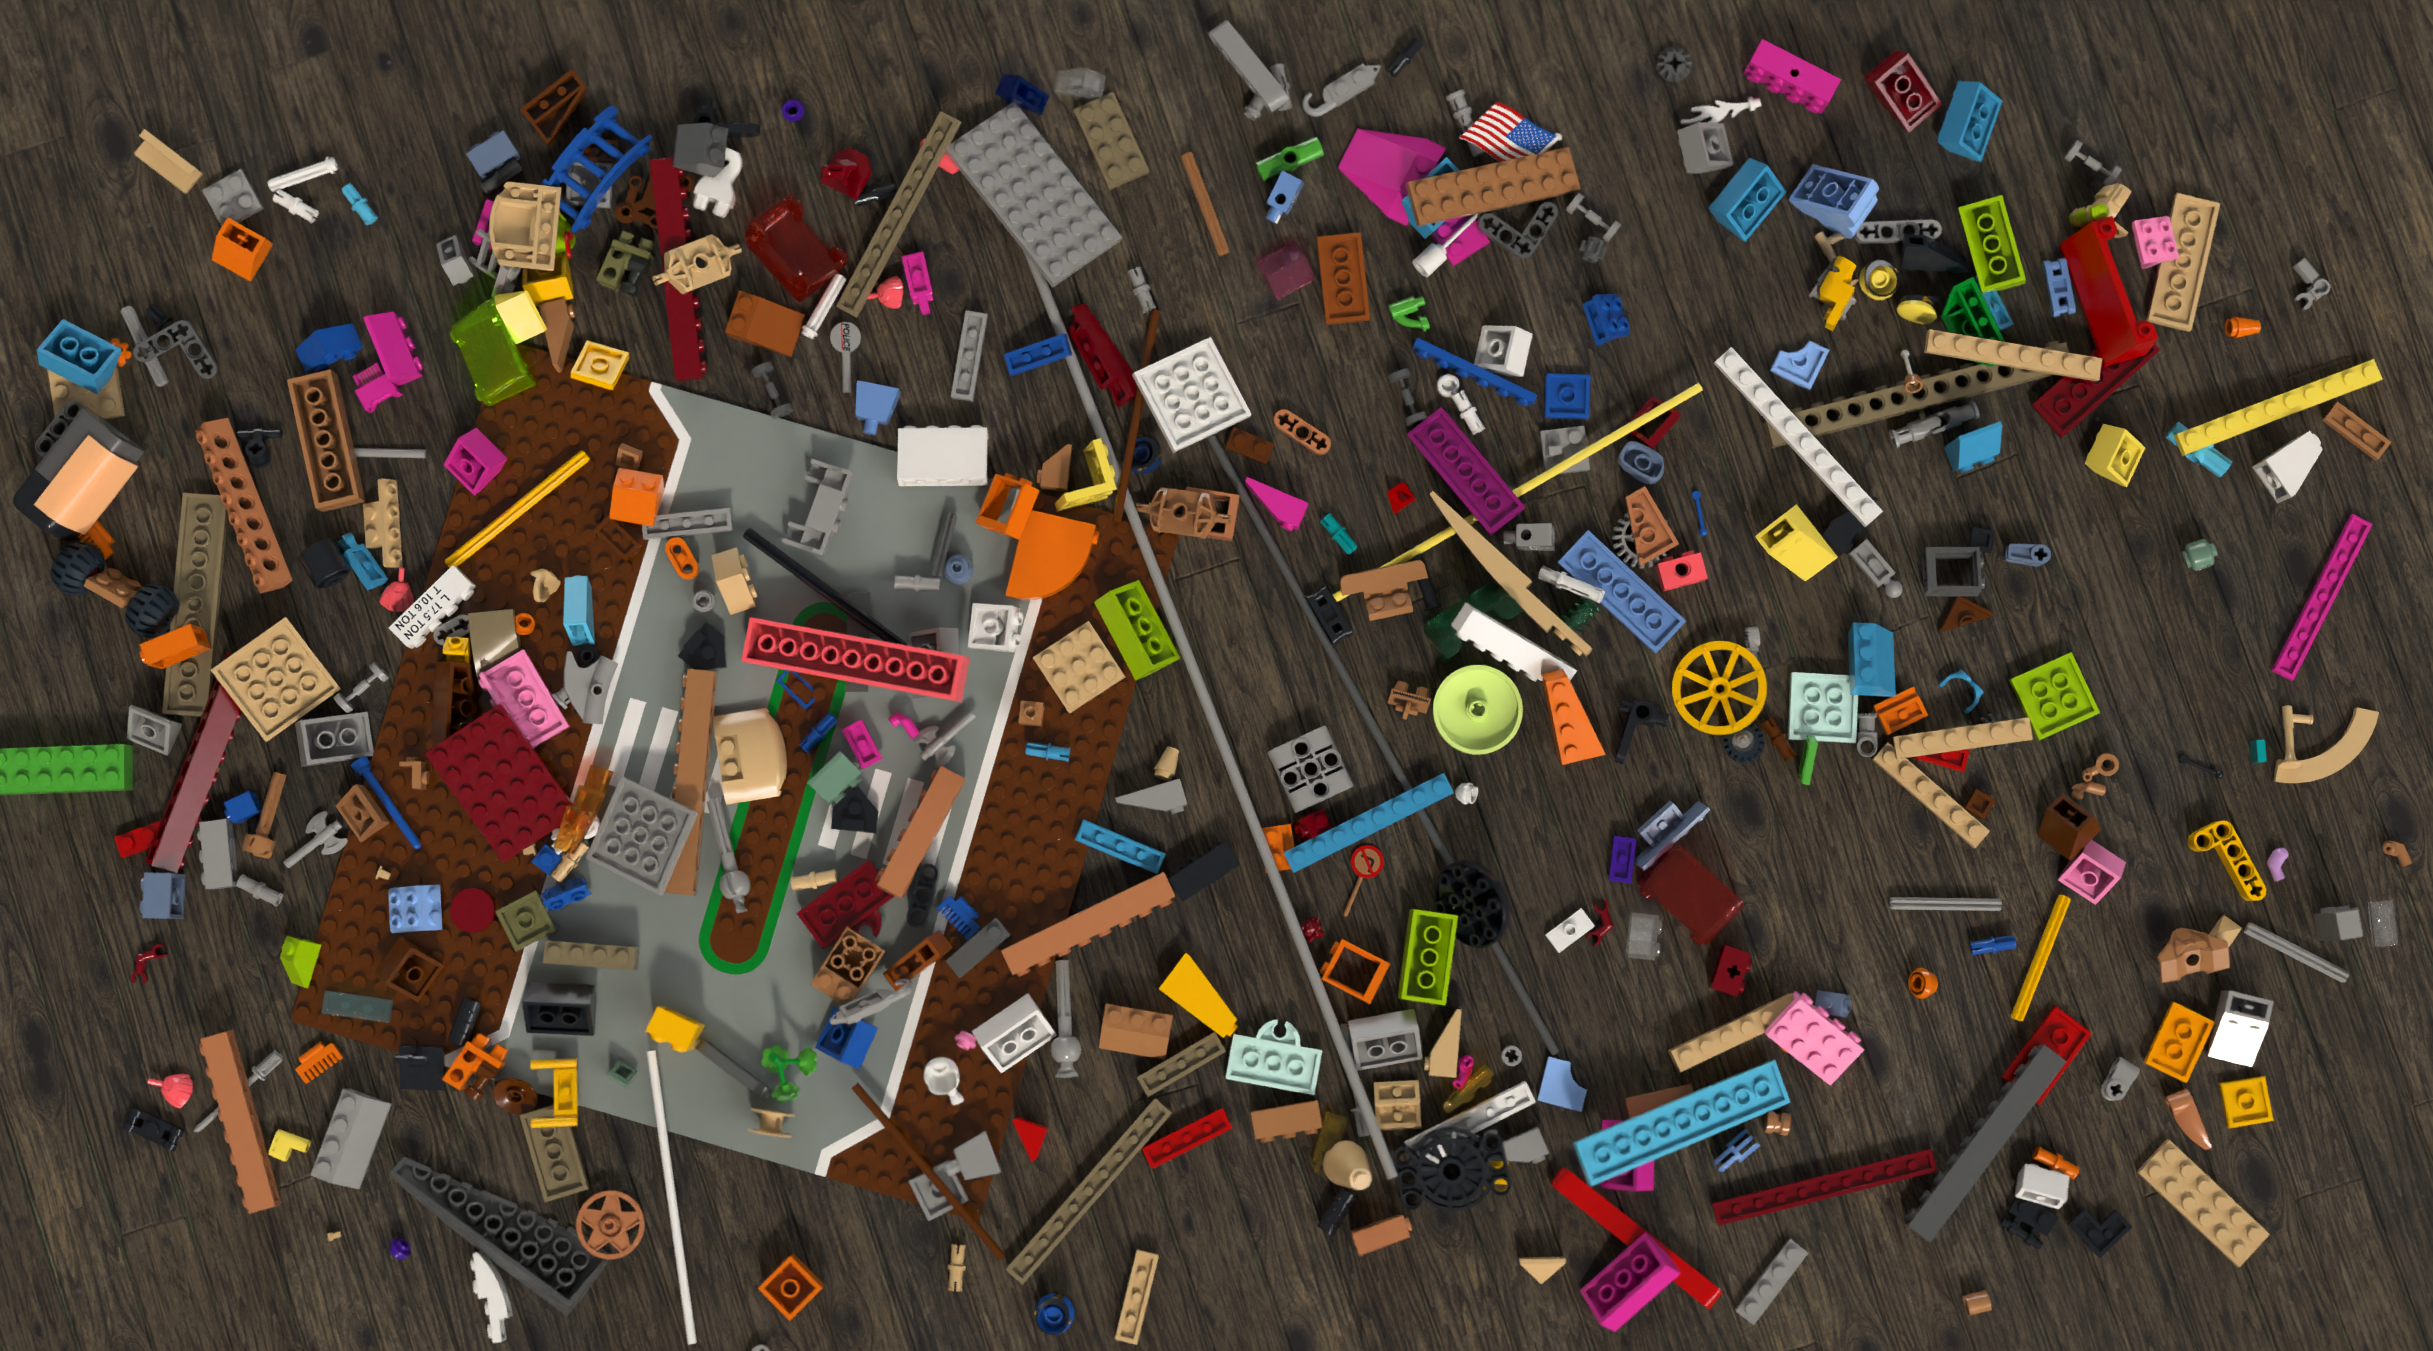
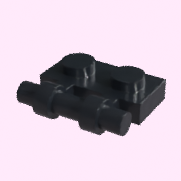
(2034, 1215)

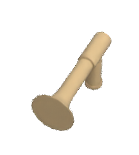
(1825, 244)
(2290, 760)

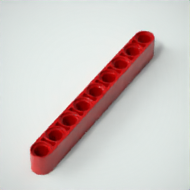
(1629, 1232)

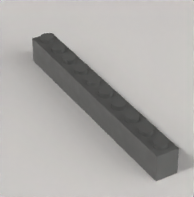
(1985, 1142)

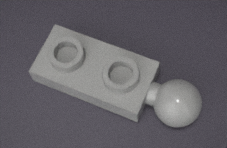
(1876, 568)

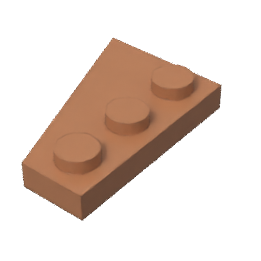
(1648, 527)

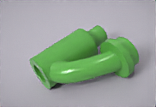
(1406, 306)

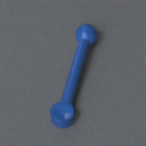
(1696, 496)

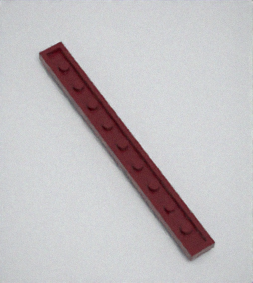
(1823, 1187)

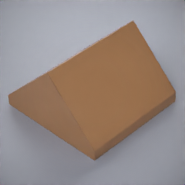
(362, 812)

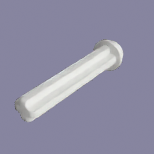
(303, 174)
(823, 306)

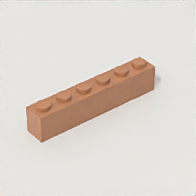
(921, 832)

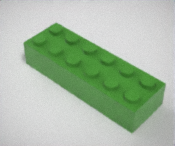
(66, 769)

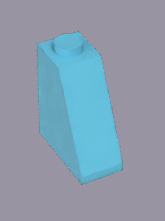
(579, 611)

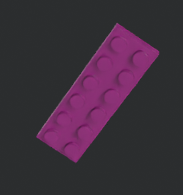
(1466, 471)

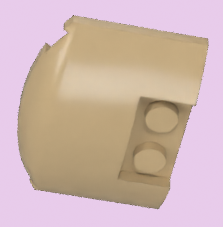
(525, 226)
(750, 755)

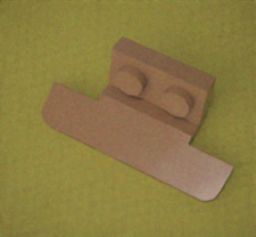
(1385, 588)

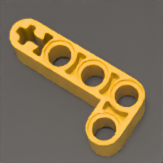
(2231, 863)

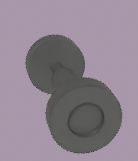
(762, 370)
(1415, 417)

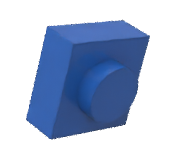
(547, 859)

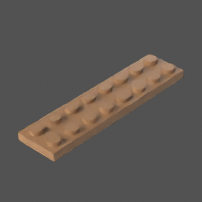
(1492, 186)

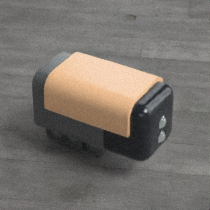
(78, 472)

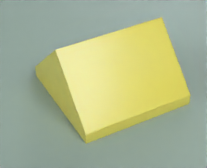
(519, 315)

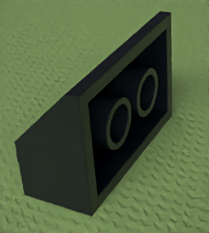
(559, 1008)

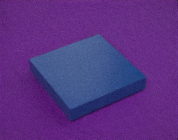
(1567, 396)

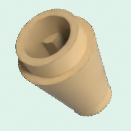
(1167, 764)

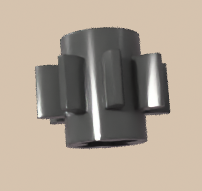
(1592, 249)

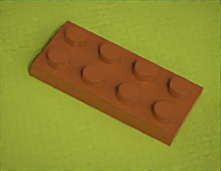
(1343, 278)

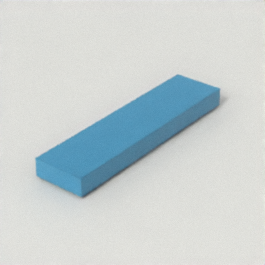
(1120, 846)

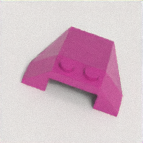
(1385, 163)

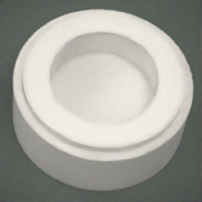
(1448, 385)

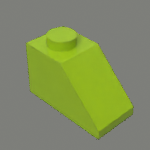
(299, 959)

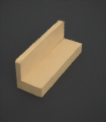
(167, 162)

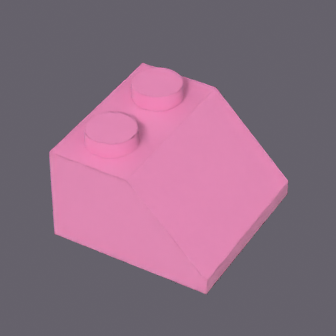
(2092, 872)

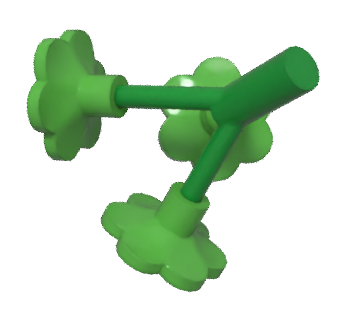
(777, 1060)

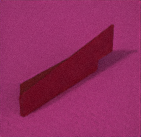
(1102, 356)

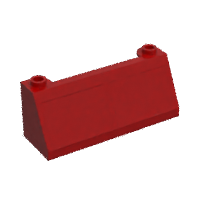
(2103, 295)

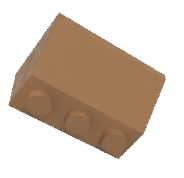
(1135, 1031)

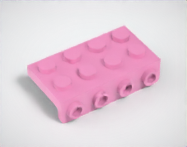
(525, 697)
(1815, 1038)

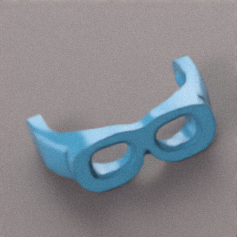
(1976, 689)

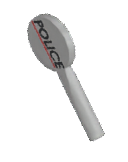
(845, 338)

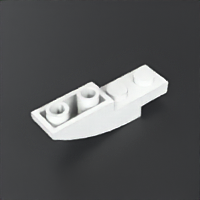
(491, 1286)

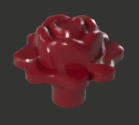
(1312, 929)

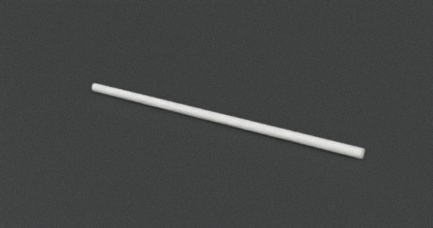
(671, 1197)

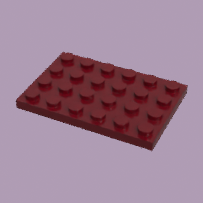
(500, 782)

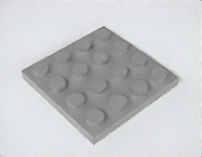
(642, 835)

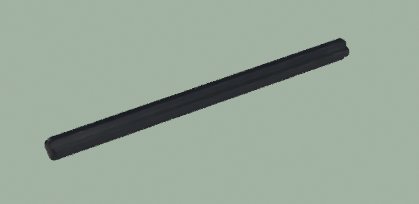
(821, 587)

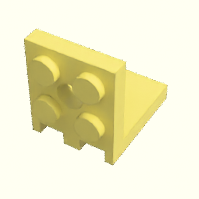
(1101, 474)

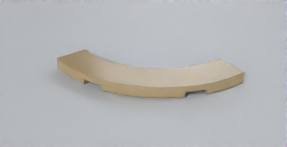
(2337, 756)

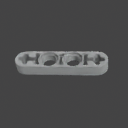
(1897, 229)

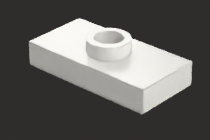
(1569, 930)

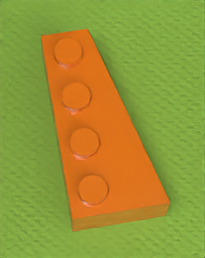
(1570, 726)

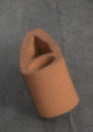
(2186, 1115)

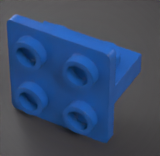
(1606, 318)

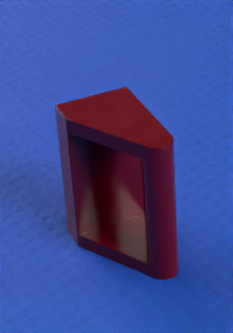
(1662, 430)

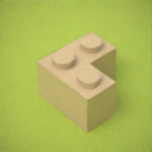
(733, 579)

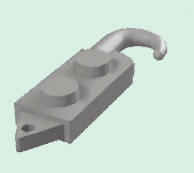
(1343, 89)
(871, 1003)

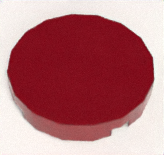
(472, 910)

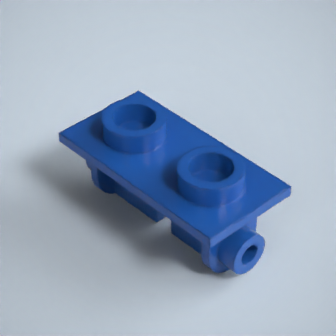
(557, 898)

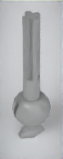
(733, 883)
(1064, 1048)

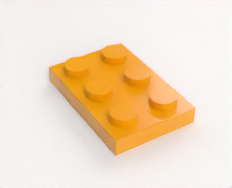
(2179, 1042)

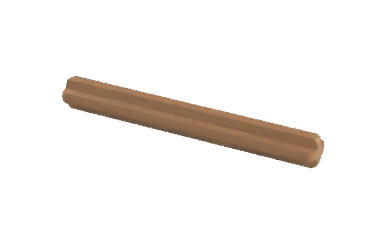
(1205, 203)

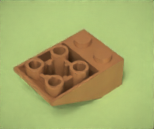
(848, 967)

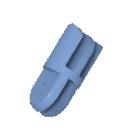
(1735, 1151)

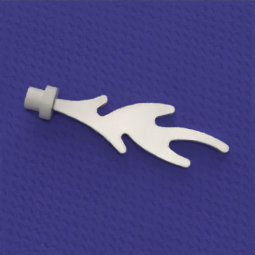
(1717, 114)

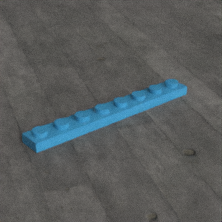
(1368, 823)

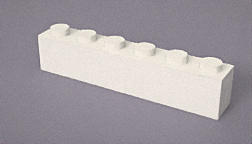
(1507, 644)

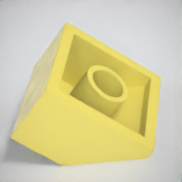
(2115, 454)

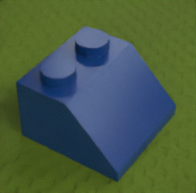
(845, 1041)

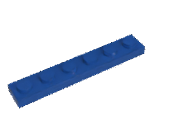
(1483, 377)

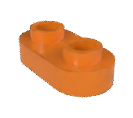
(682, 559)

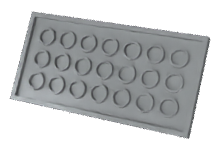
(1033, 194)

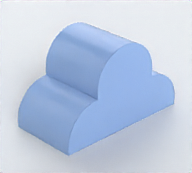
(1836, 198)

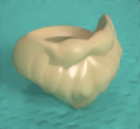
(544, 585)

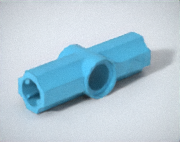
(2208, 456)

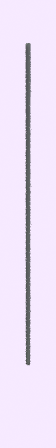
(1506, 965)

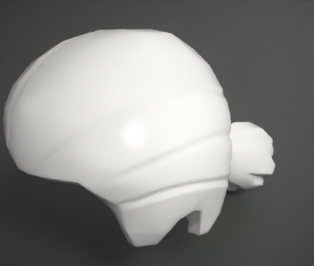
(943, 1078)

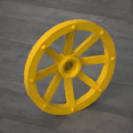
(1716, 682)

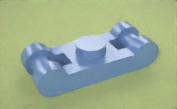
(2058, 287)

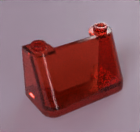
(793, 249)
(1691, 894)

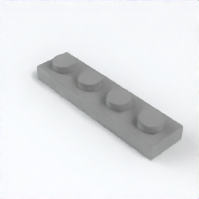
(969, 356)
(689, 524)
(1771, 1281)

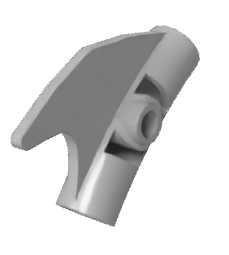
(580, 685)

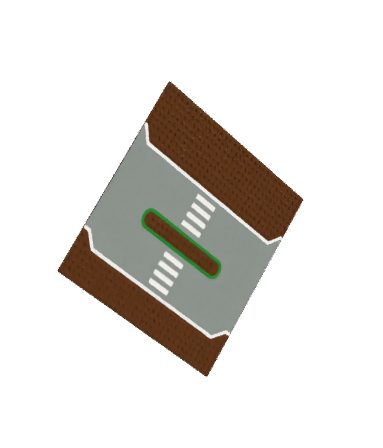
(747, 972)

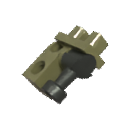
(626, 257)

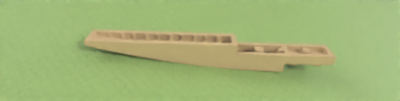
(1509, 578)

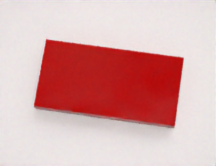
(2060, 1035)

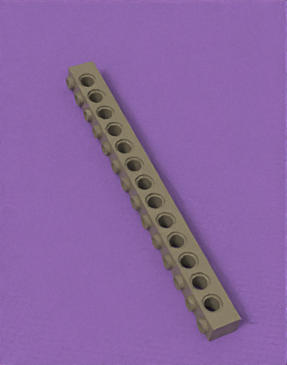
(1908, 402)

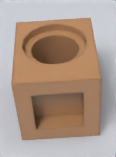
(1031, 713)

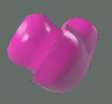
(906, 722)
(1464, 1071)

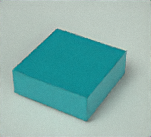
(2258, 751)

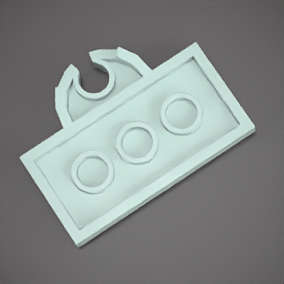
(1274, 1060)

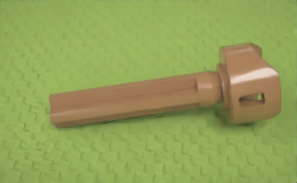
(259, 843)

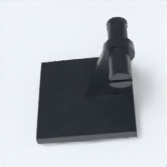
(421, 1067)

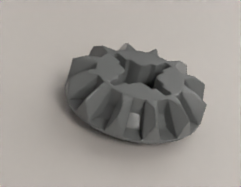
(1667, 70)

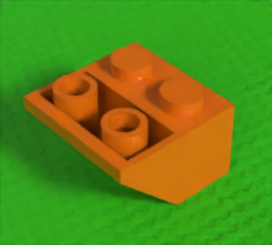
(240, 249)

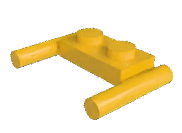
(564, 1092)

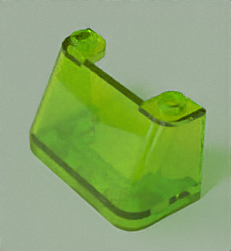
(491, 354)

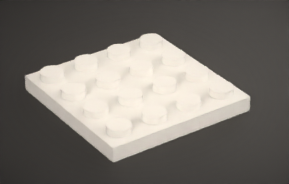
(1191, 394)

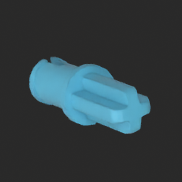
(359, 204)

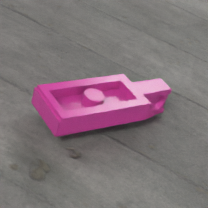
(918, 280)

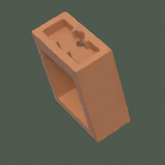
(1233, 500)

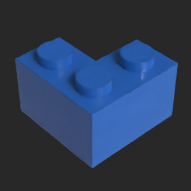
(328, 346)

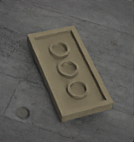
(1111, 140)
(554, 1156)

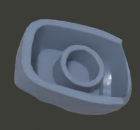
(1641, 462)

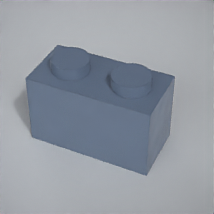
(493, 154)

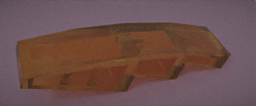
(585, 807)

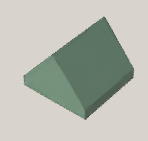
(622, 1074)

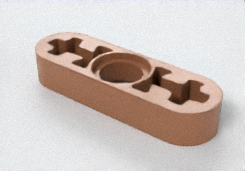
(1303, 441)

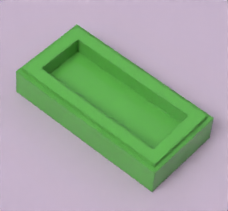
(1807, 759)

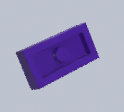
(1622, 859)

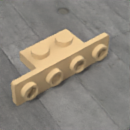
(383, 524)

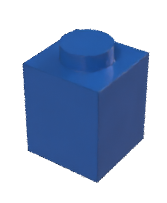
(242, 807)

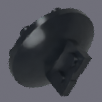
(1477, 900)

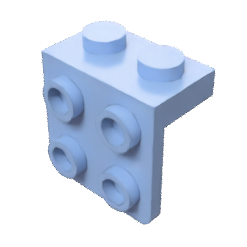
(415, 908)

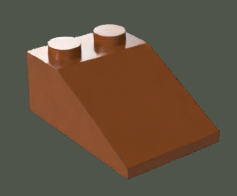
(764, 324)

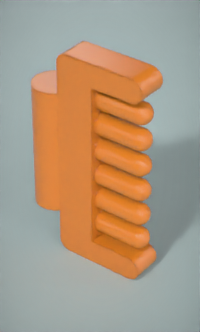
(101, 539)
(315, 1055)

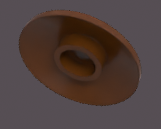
(515, 1096)

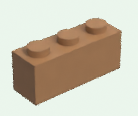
(1286, 1120)

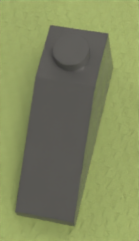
(978, 947)

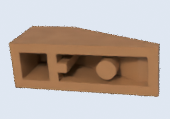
(559, 322)

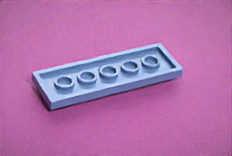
(1625, 593)

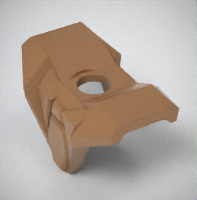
(2211, 952)

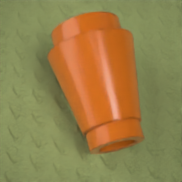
(2240, 327)

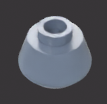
(955, 576)

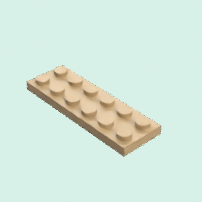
(2180, 280)
(2203, 1203)

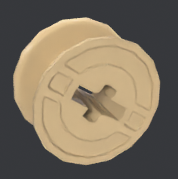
(771, 1122)

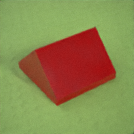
(1032, 1135)

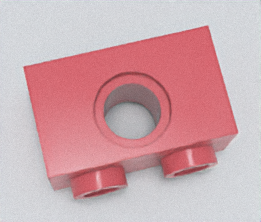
(1694, 571)

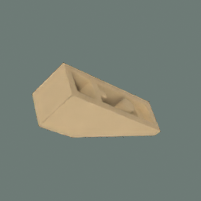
(1444, 1053)

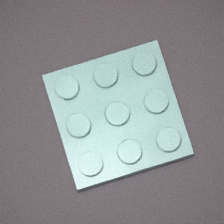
(1822, 708)

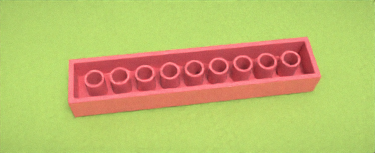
(855, 659)

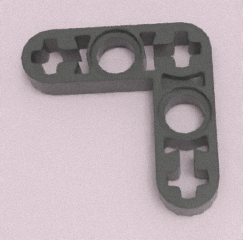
(1523, 237)
(184, 342)

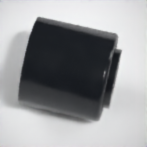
(324, 563)

